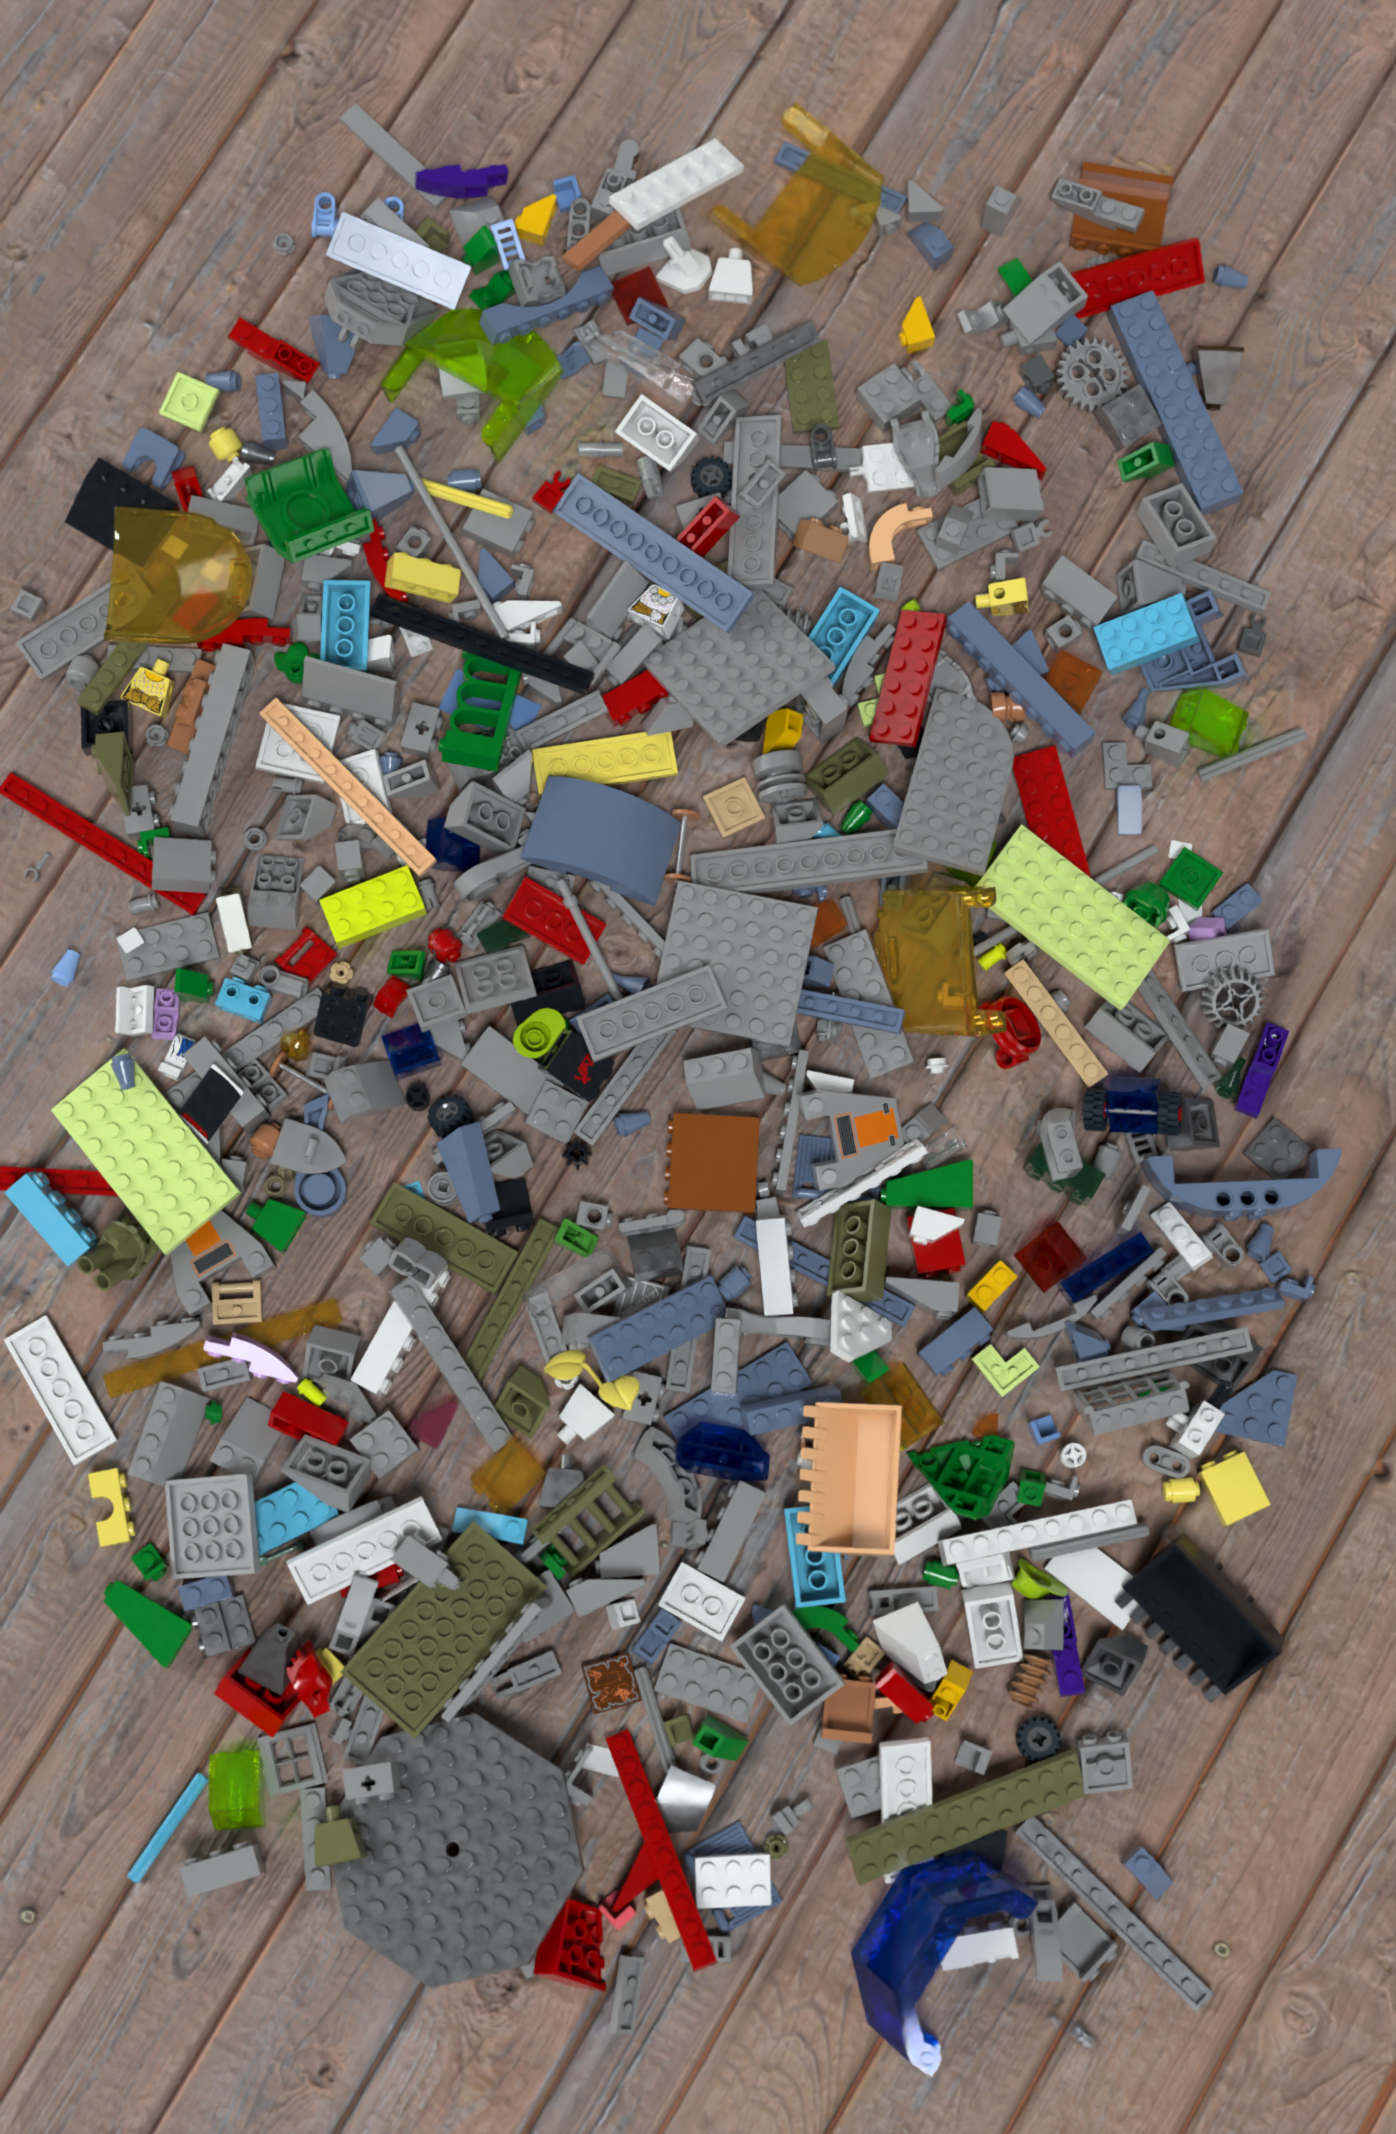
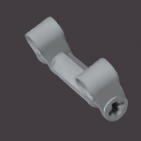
(1178, 1268)

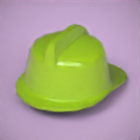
(538, 1033)
(1036, 1583)

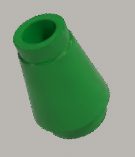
(856, 817)

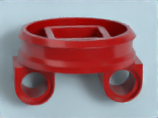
(1026, 1027)

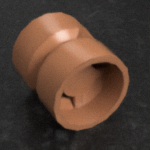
(1005, 708)

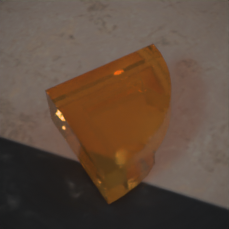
(986, 1426)

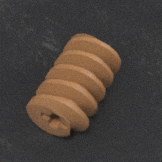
(1029, 1681)

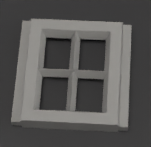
(314, 1754)

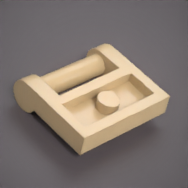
(237, 1310)

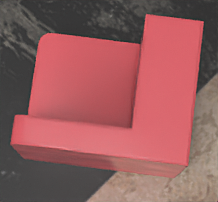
(617, 1918)

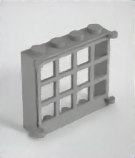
(1132, 1411)

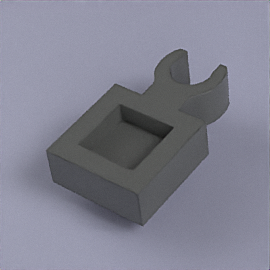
(1253, 639)

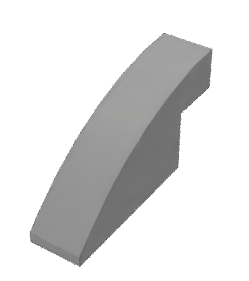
(327, 433)

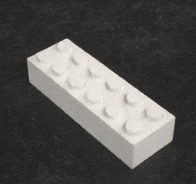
(391, 1342)

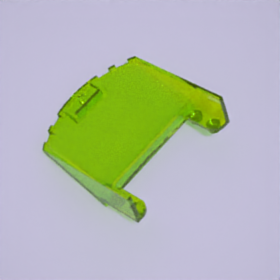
(510, 372)

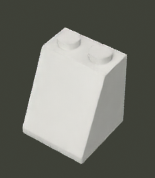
(911, 1643)

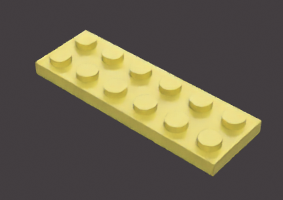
(608, 760)

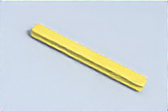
(468, 499)

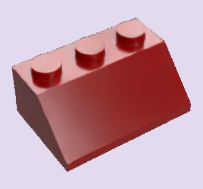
(255, 1702)

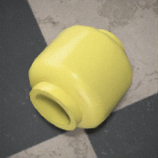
(225, 444)

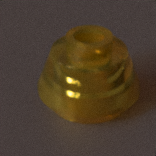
(296, 1045)

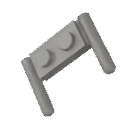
(600, 646)

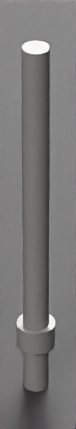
(571, 901)

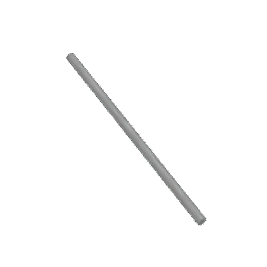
(451, 542)
(1101, 879)

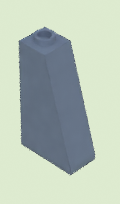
(470, 1172)

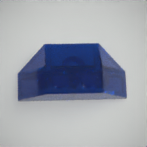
(722, 1453)

